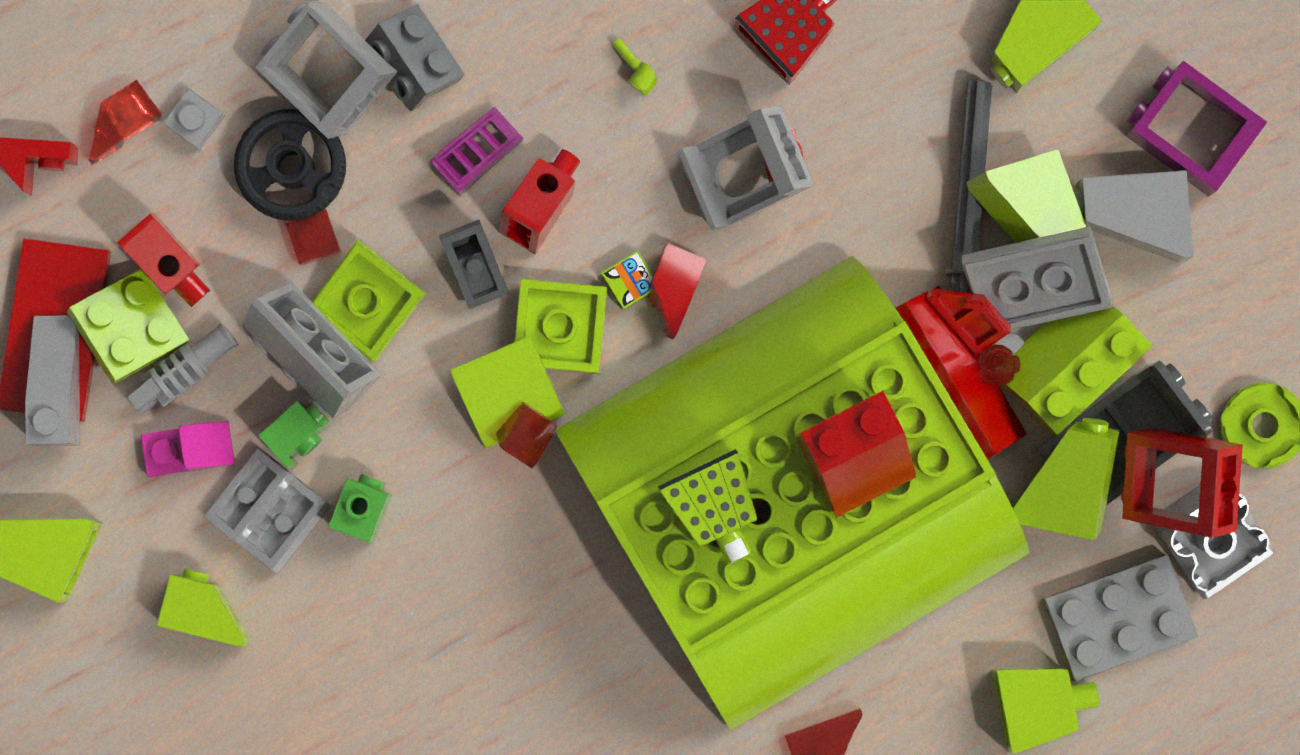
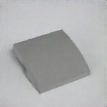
(267, 511)

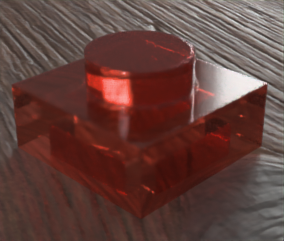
(313, 238)

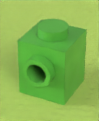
(360, 508)

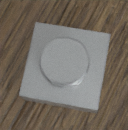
(194, 119)

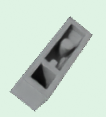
(53, 383)

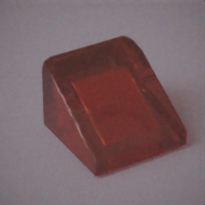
(526, 434)

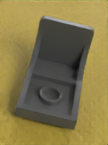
(1142, 402)

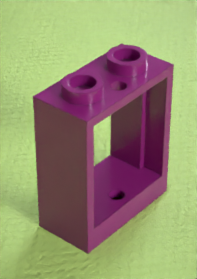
(1207, 180)

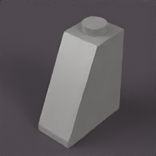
(1140, 211)

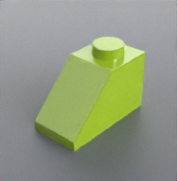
(200, 609)

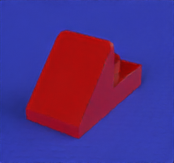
(20, 156)

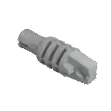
(181, 370)

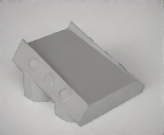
(1216, 560)

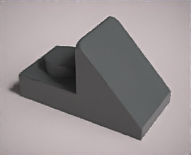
(473, 264)

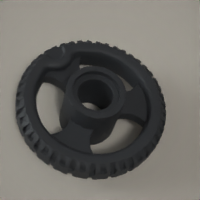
(255, 181)

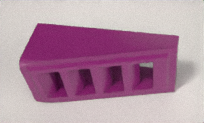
(453, 149)

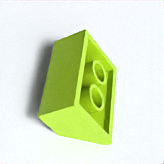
(1072, 364)

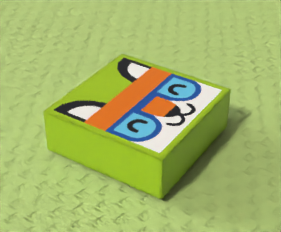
(629, 280)

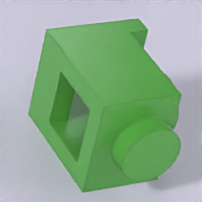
(295, 433)

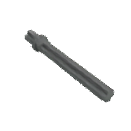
(971, 165)

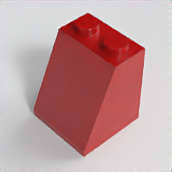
(858, 454)

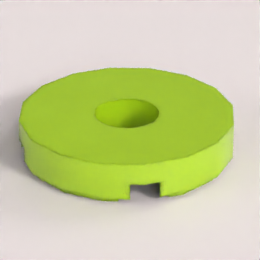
(1238, 417)

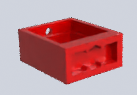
(1217, 485)

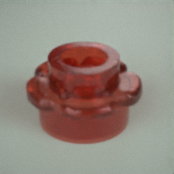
(995, 357)

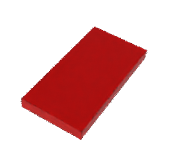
(47, 284)
(958, 369)

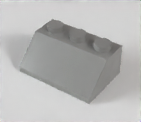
(310, 349)

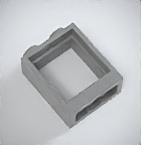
(358, 96)

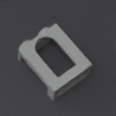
(780, 151)

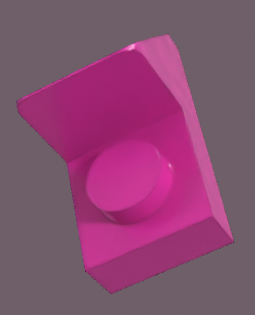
(188, 449)

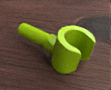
(644, 77)

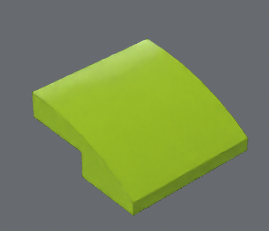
(500, 383)

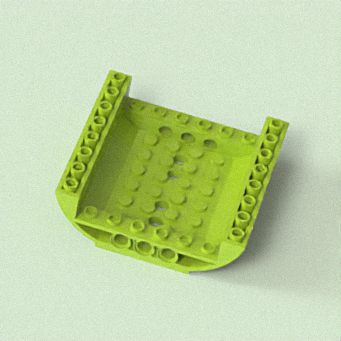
(814, 581)

